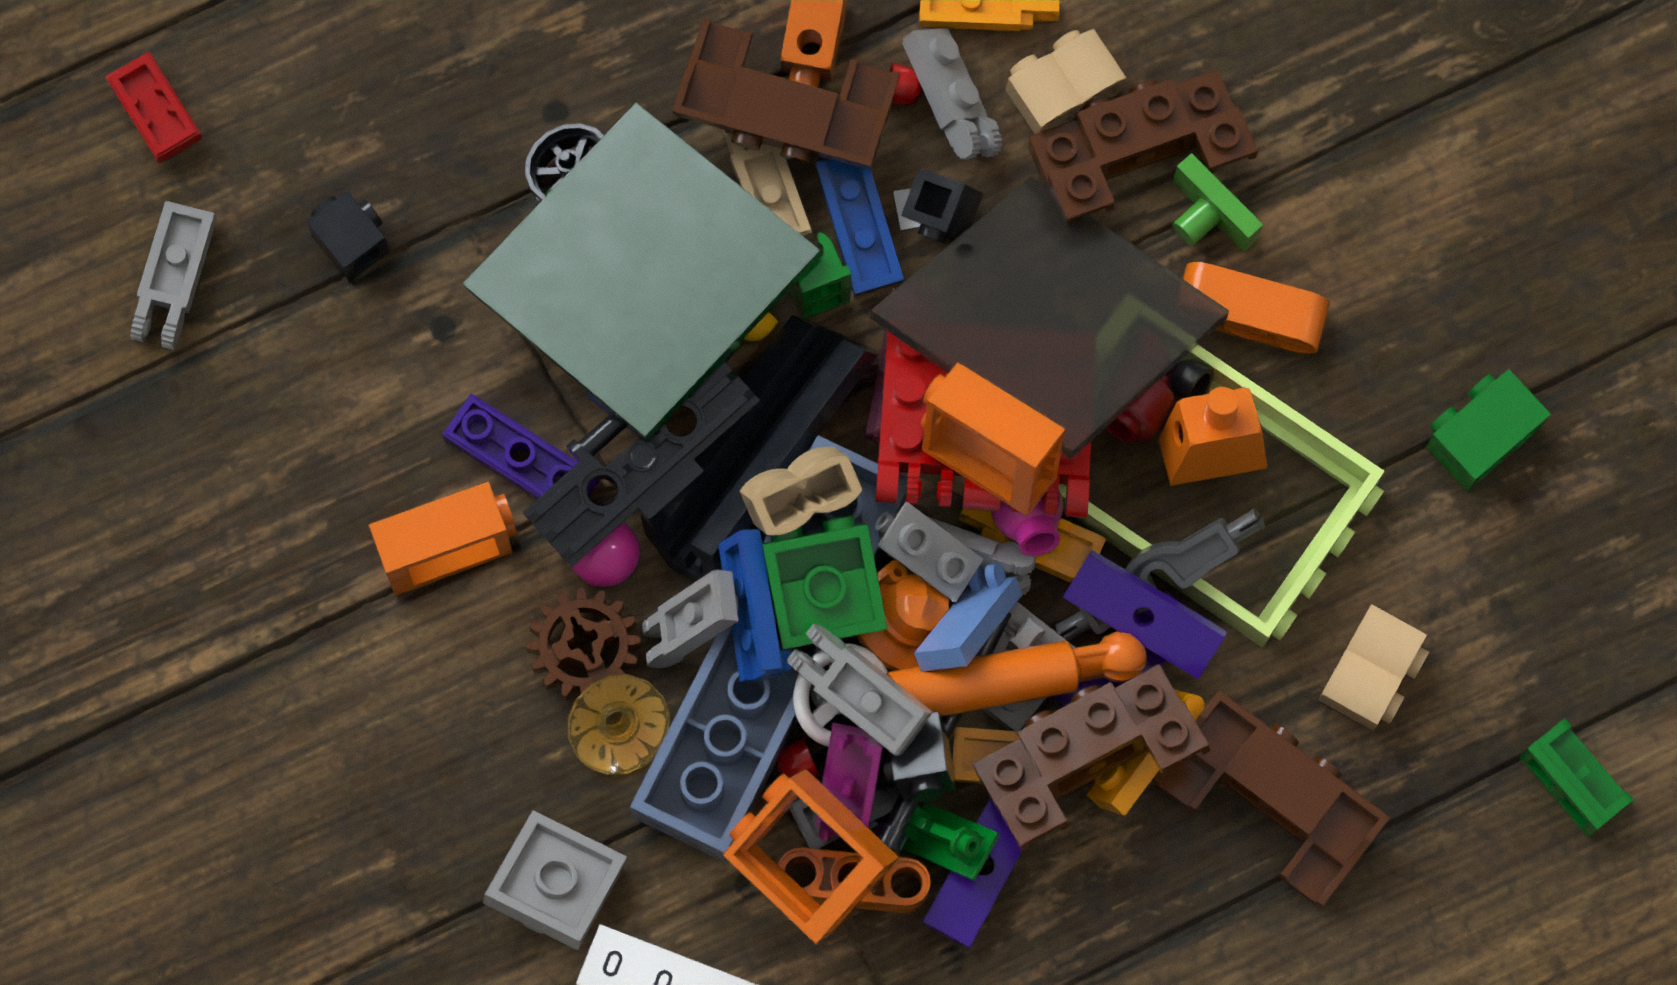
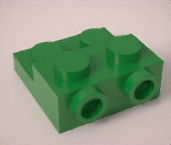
(824, 581)

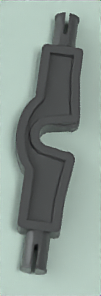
(1181, 561)

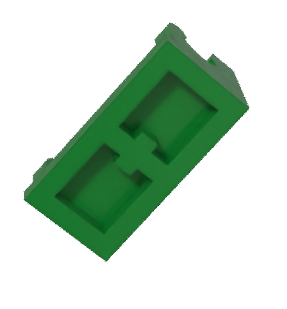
(824, 284)
(1575, 778)

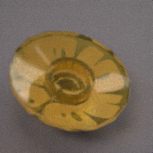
(629, 742)

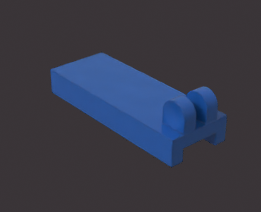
(859, 226)
(755, 631)

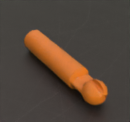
(1023, 674)

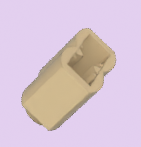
(1061, 83)
(788, 497)
(1374, 667)

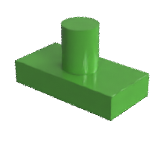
(1212, 207)

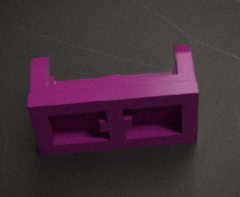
(851, 773)

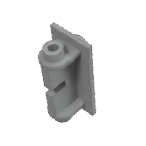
(927, 550)

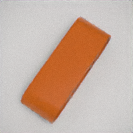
(1263, 308)
(830, 864)

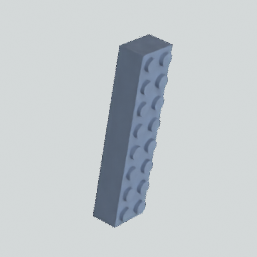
(732, 729)

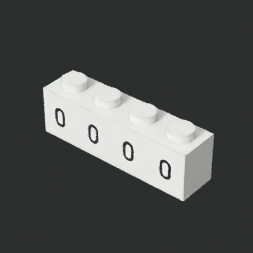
(630, 961)

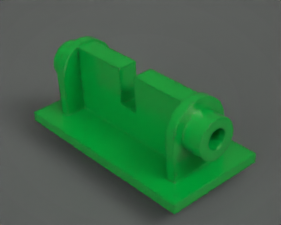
(949, 840)

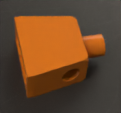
(813, 23)
(1212, 437)

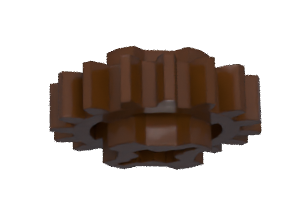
(563, 653)

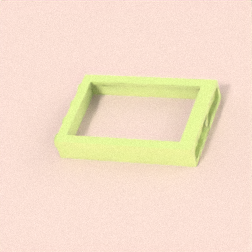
(1312, 444)

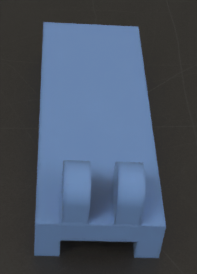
(969, 620)

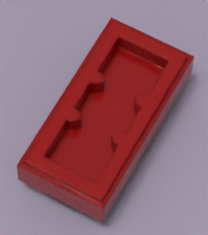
(154, 107)

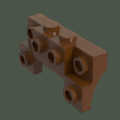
(783, 111)
(1137, 132)
(1083, 742)
(1286, 787)

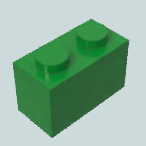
(1486, 429)

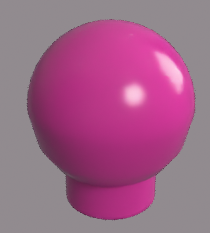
(1034, 533)
(611, 559)

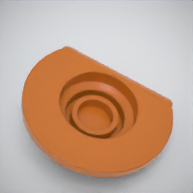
(910, 612)

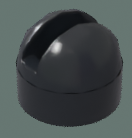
(1190, 379)

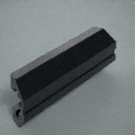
(799, 390)

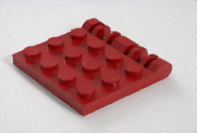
(901, 442)

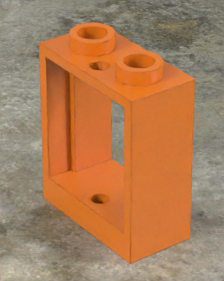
(991, 438)
(444, 537)
(778, 886)

